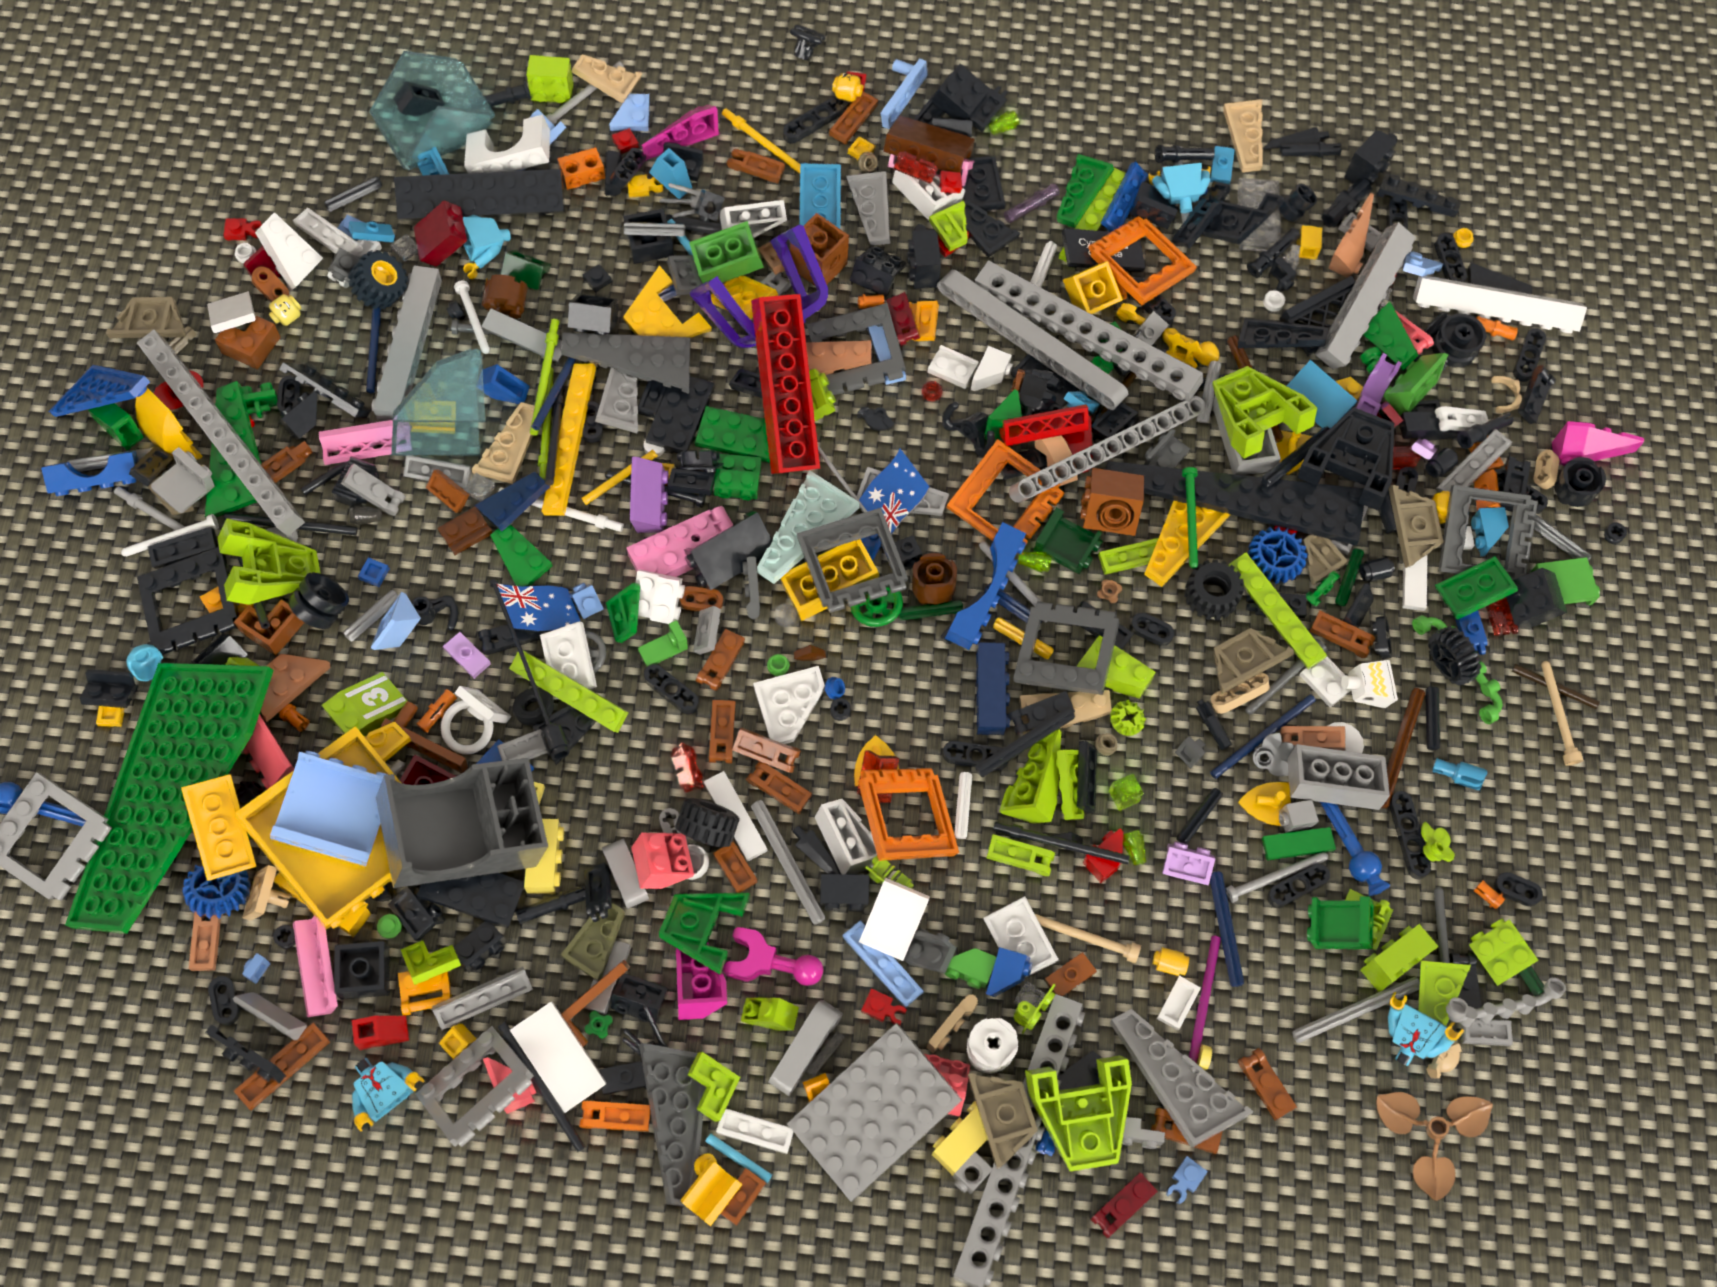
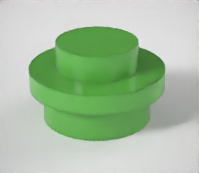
(778, 665)
(389, 926)

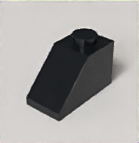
(417, 99)

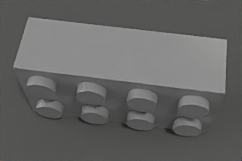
(1254, 464)
(1338, 777)

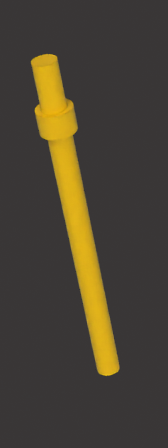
(740, 123)

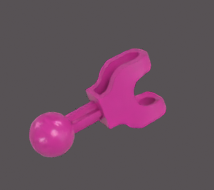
(764, 958)

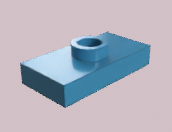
(1222, 165)
(371, 231)

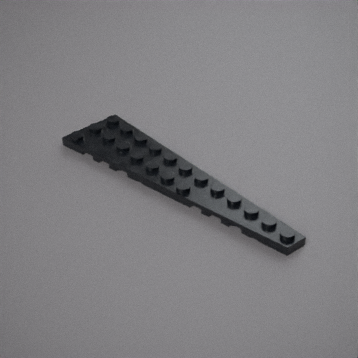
(1294, 505)

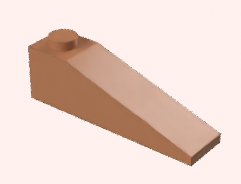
(1351, 248)

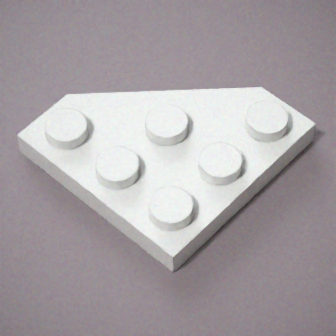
(788, 702)

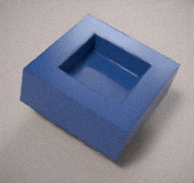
(373, 572)

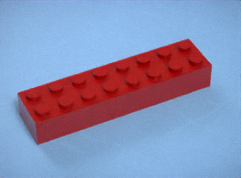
(785, 383)

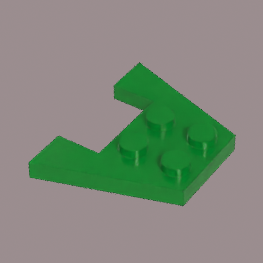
(692, 921)

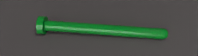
(1189, 473)

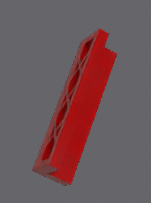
(1045, 425)

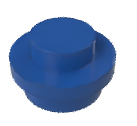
(834, 687)

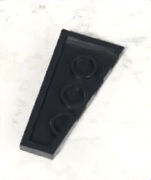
(1418, 196)
(308, 374)

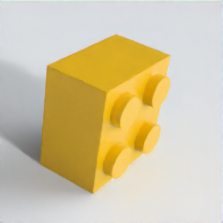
(1093, 288)

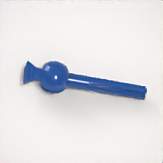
(10, 793)
(1364, 865)

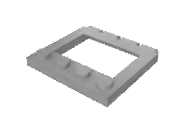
(82, 846)
(495, 1100)

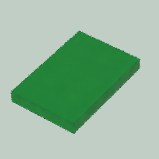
(1476, 588)

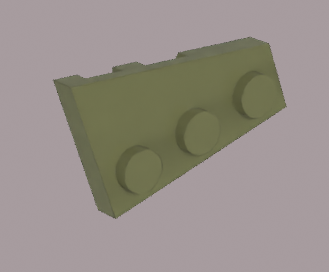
(594, 943)

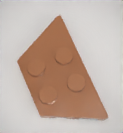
(290, 679)

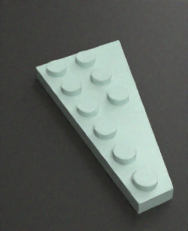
(814, 506)

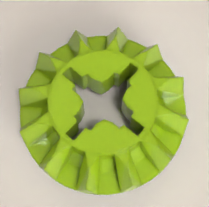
(1126, 727)

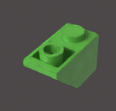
(972, 966)

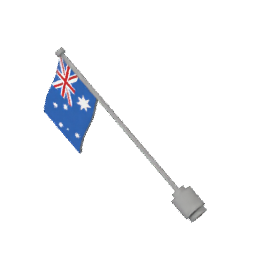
(894, 490)

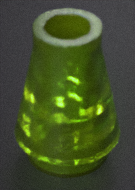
(1005, 122)
(1035, 560)
(1135, 847)

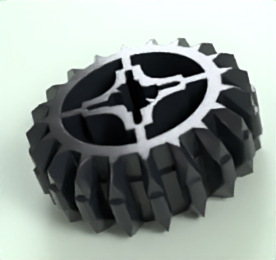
(1454, 655)

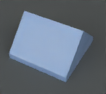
(396, 624)

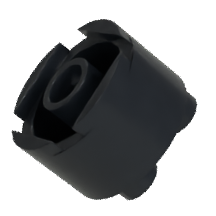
(1579, 482)

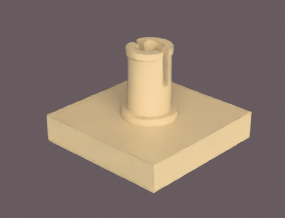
(262, 894)

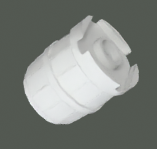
(988, 1059)

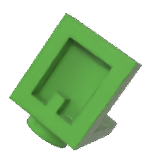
(664, 646)

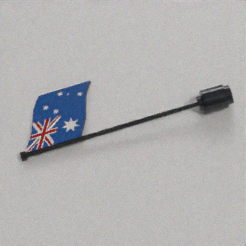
(538, 611)

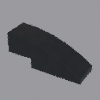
(1424, 426)

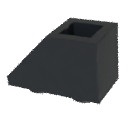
(300, 417)

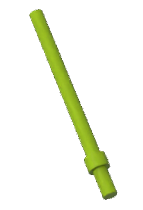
(551, 341)
(546, 428)

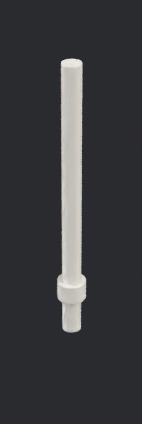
(600, 521)

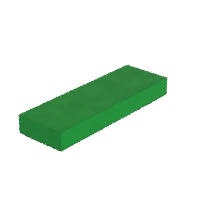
(1298, 843)

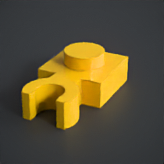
(640, 186)

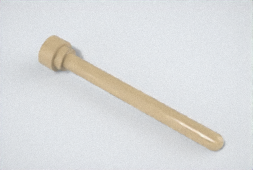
(1572, 755)
(1129, 951)

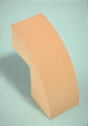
(1056, 450)

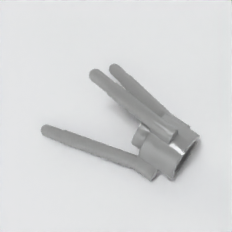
(693, 201)

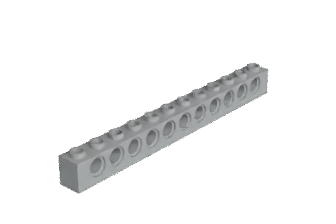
(1064, 311)
(221, 433)
(966, 1271)

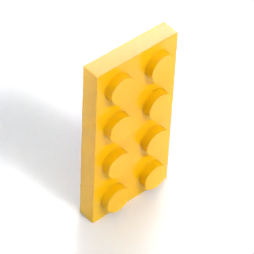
(218, 833)

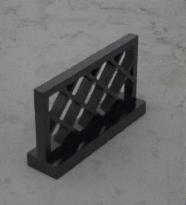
(1315, 303)

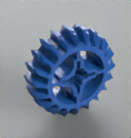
(1289, 554)
(206, 899)

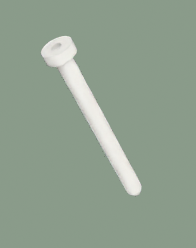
(462, 289)
(142, 546)

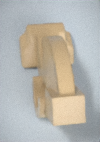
(1444, 1062)

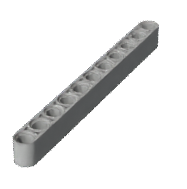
(1033, 339)
(1100, 451)

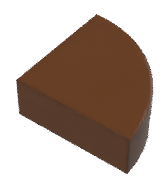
(809, 653)

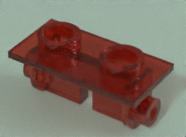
(920, 170)
(685, 758)

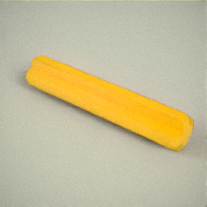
(1017, 635)

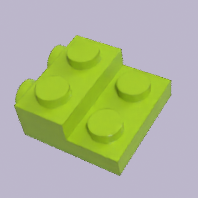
(1502, 951)

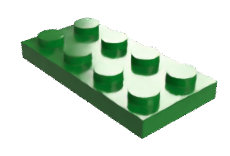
(733, 433)

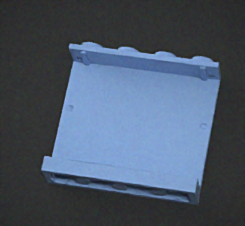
(330, 809)

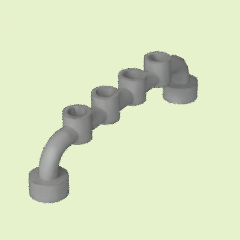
(1460, 1012)

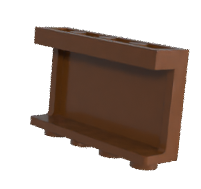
(929, 143)

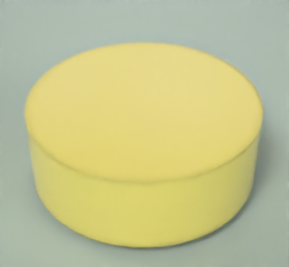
(1204, 1056)

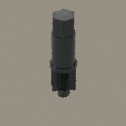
(1216, 729)

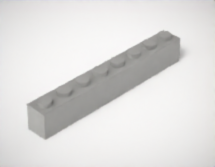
(1366, 296)
(407, 341)

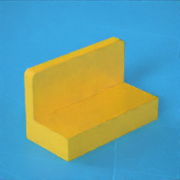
(711, 1192)

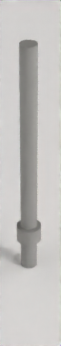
(574, 100)
(137, 502)

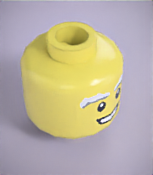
(284, 310)

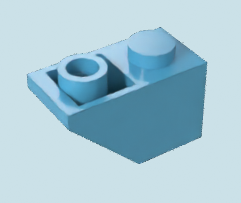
(671, 169)
(1489, 527)

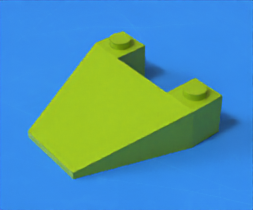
(1256, 403)
(270, 563)
(1084, 1120)

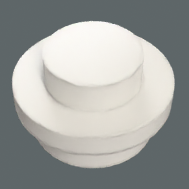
(244, 251)

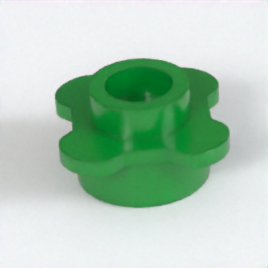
(600, 1031)

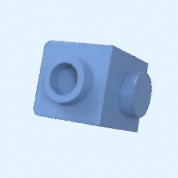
(586, 600)

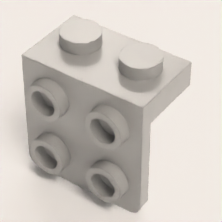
(183, 482)

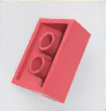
(267, 755)

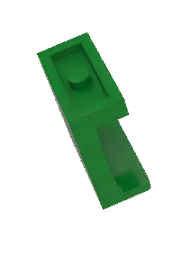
(1341, 924)

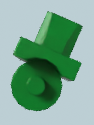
(260, 401)

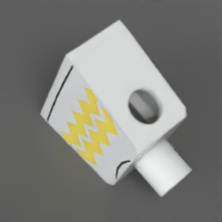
(1371, 684)

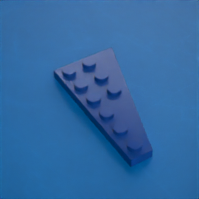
(99, 388)

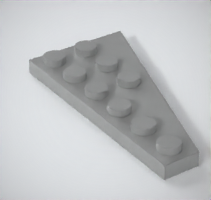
(1183, 1087)

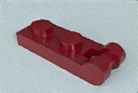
(903, 318)
(1124, 1204)

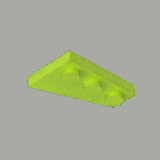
(1068, 770)
(1438, 986)

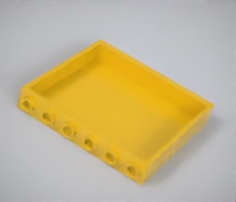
(322, 882)

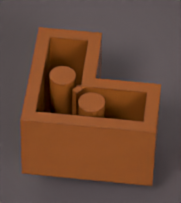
(249, 346)
(281, 629)

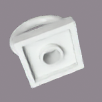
(480, 707)

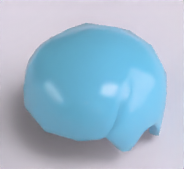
(143, 661)

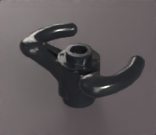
(806, 41)
(971, 428)
(428, 608)

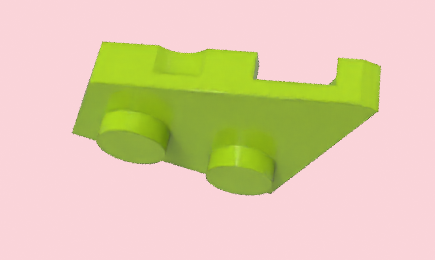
(951, 226)

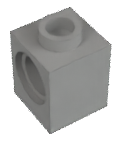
(1298, 816)
(979, 1165)

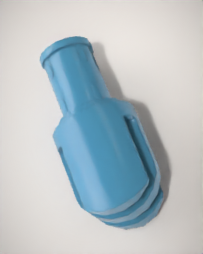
(1461, 773)

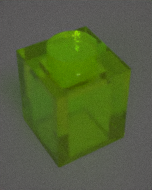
(1126, 792)

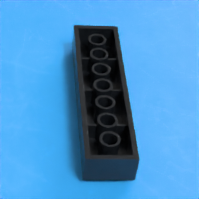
(482, 193)

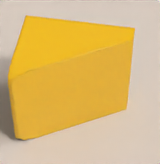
(457, 1040)

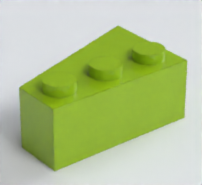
(1125, 672)
(1398, 957)

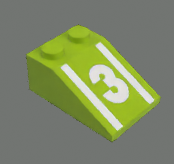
(365, 704)

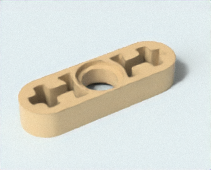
(1229, 700)

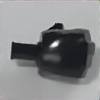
(1037, 391)

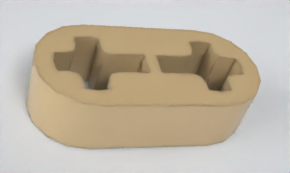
(1549, 469)

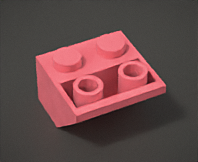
(661, 859)
(955, 1074)

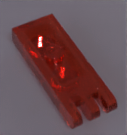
(1501, 616)

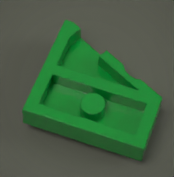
(624, 612)

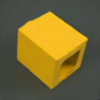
(1310, 242)

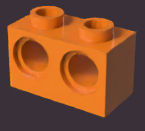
(581, 168)

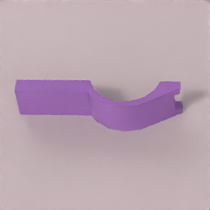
(1376, 385)

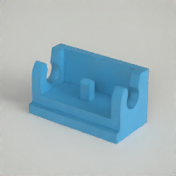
(433, 164)

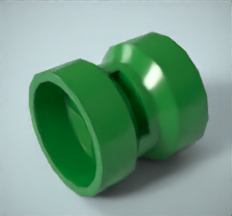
(1370, 358)

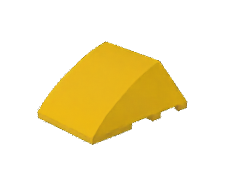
(161, 425)

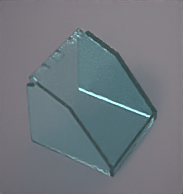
(441, 128)
(442, 410)

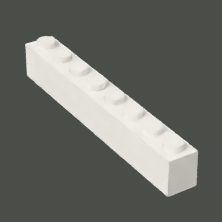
(1499, 303)

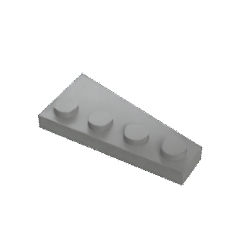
(871, 200)
(619, 402)
(932, 503)

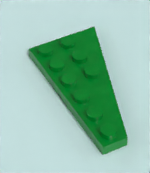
(229, 490)

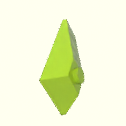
(1036, 788)

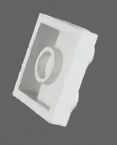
(659, 596)

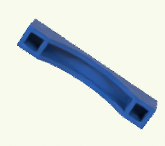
(1003, 550)

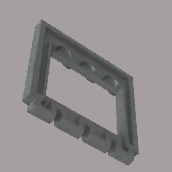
(859, 321)
(1457, 522)
(843, 532)
(1060, 675)

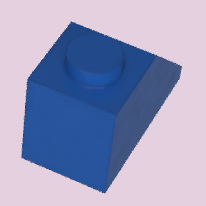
(503, 385)
(1008, 971)

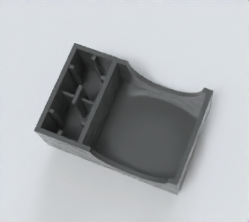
(462, 825)

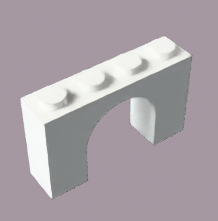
(528, 152)

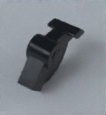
(876, 419)

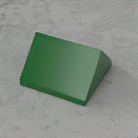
(1008, 409)

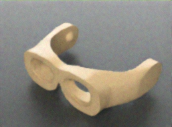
(1514, 385)

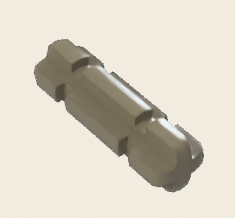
(179, 343)

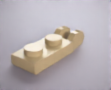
(953, 1022)

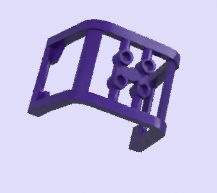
(810, 303)

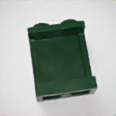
(1068, 542)

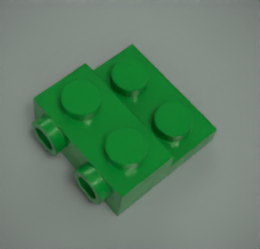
(738, 477)

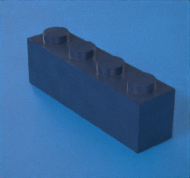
(991, 688)

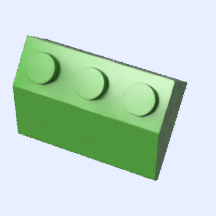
(726, 253)
(1416, 382)

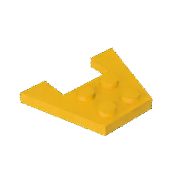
(653, 317)

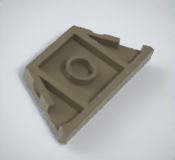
(148, 314)
(1415, 524)
(1246, 657)
(1004, 1115)

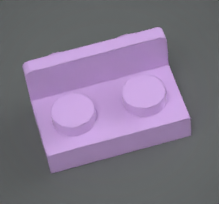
(1188, 863)

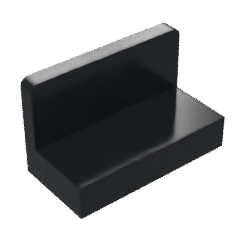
(219, 651)

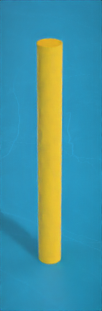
(614, 480)

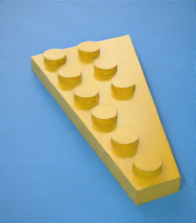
(1172, 546)

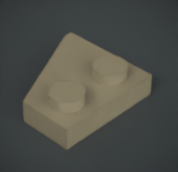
(1321, 558)

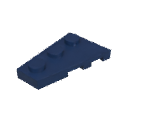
(512, 501)

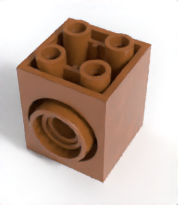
(828, 245)
(1112, 501)

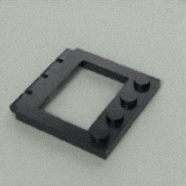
(172, 576)

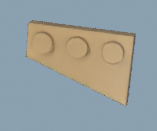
(610, 80)

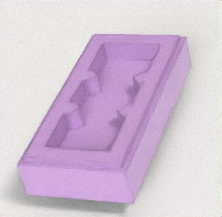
(1424, 448)
(466, 655)

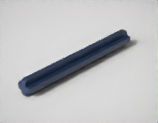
(1226, 929)

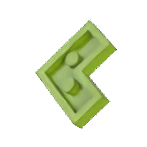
(424, 965)
(718, 1082)

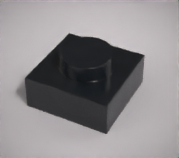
(597, 278)

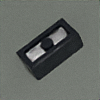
(1359, 606)

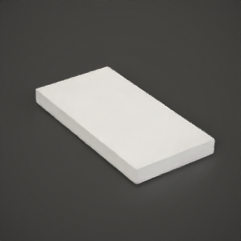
(558, 1056)

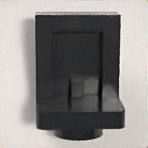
(1283, 273)

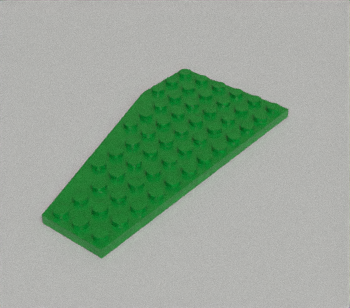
(185, 735)

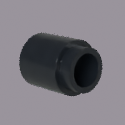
(1441, 462)
(1376, 569)

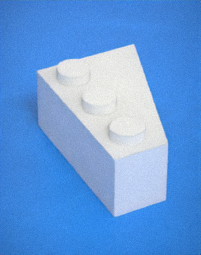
(926, 196)
(760, 216)
(288, 250)
(846, 837)

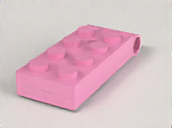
(665, 550)

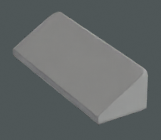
(423, 467)
(602, 1002)
(271, 1014)

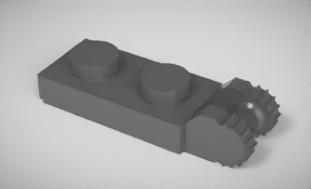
(751, 589)

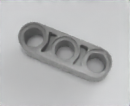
(624, 873)

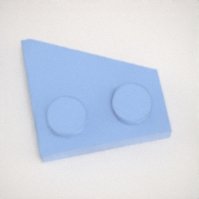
(632, 114)
(1421, 266)

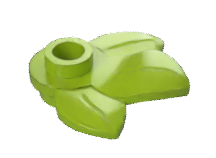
(1437, 843)

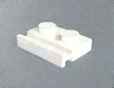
(953, 366)
(1326, 681)

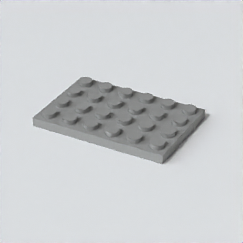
(874, 1112)

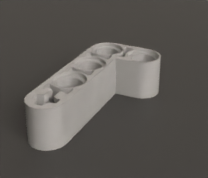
(805, 1047)

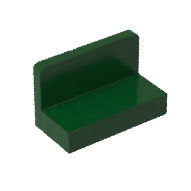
(524, 268)

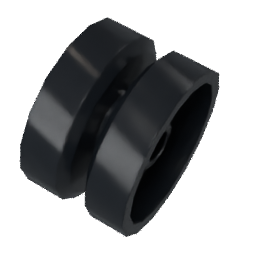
(1461, 339)
(318, 600)

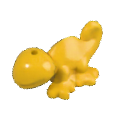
(1186, 349)

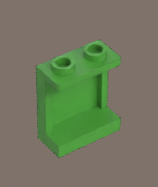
(1574, 580)

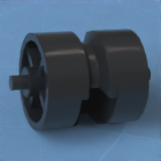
(1298, 201)

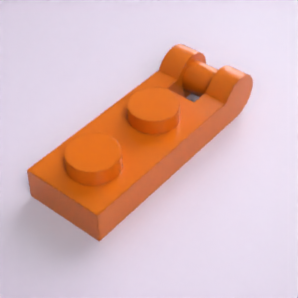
(616, 1116)

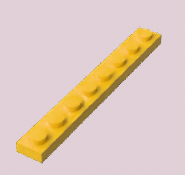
(569, 438)

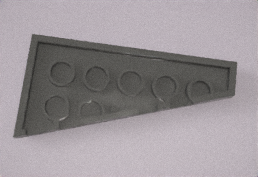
(643, 357)
(674, 1115)

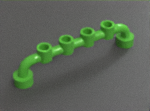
(1489, 713)

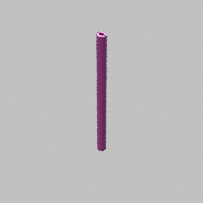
(1204, 998)

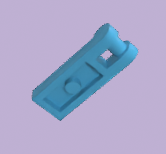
(1080, 398)

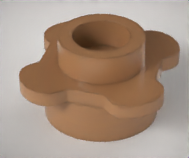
(1109, 585)

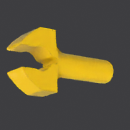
(1127, 312)

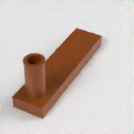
(424, 745)
(591, 994)

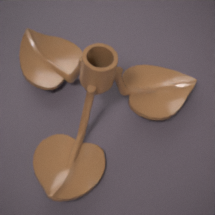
(1468, 1114)

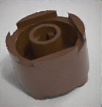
(505, 295)
(934, 579)

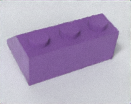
(648, 496)

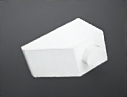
(992, 369)

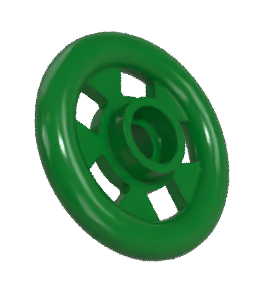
(888, 614)

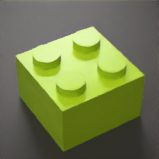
(550, 79)

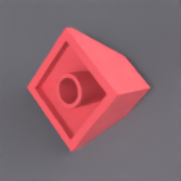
(497, 1073)

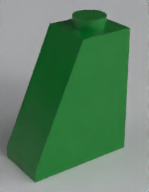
(117, 424)

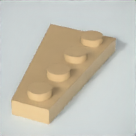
(1246, 133)
(508, 450)
(1086, 705)

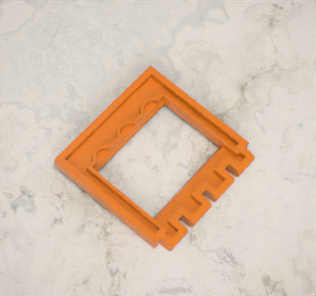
(1155, 284)
(982, 478)
(903, 781)

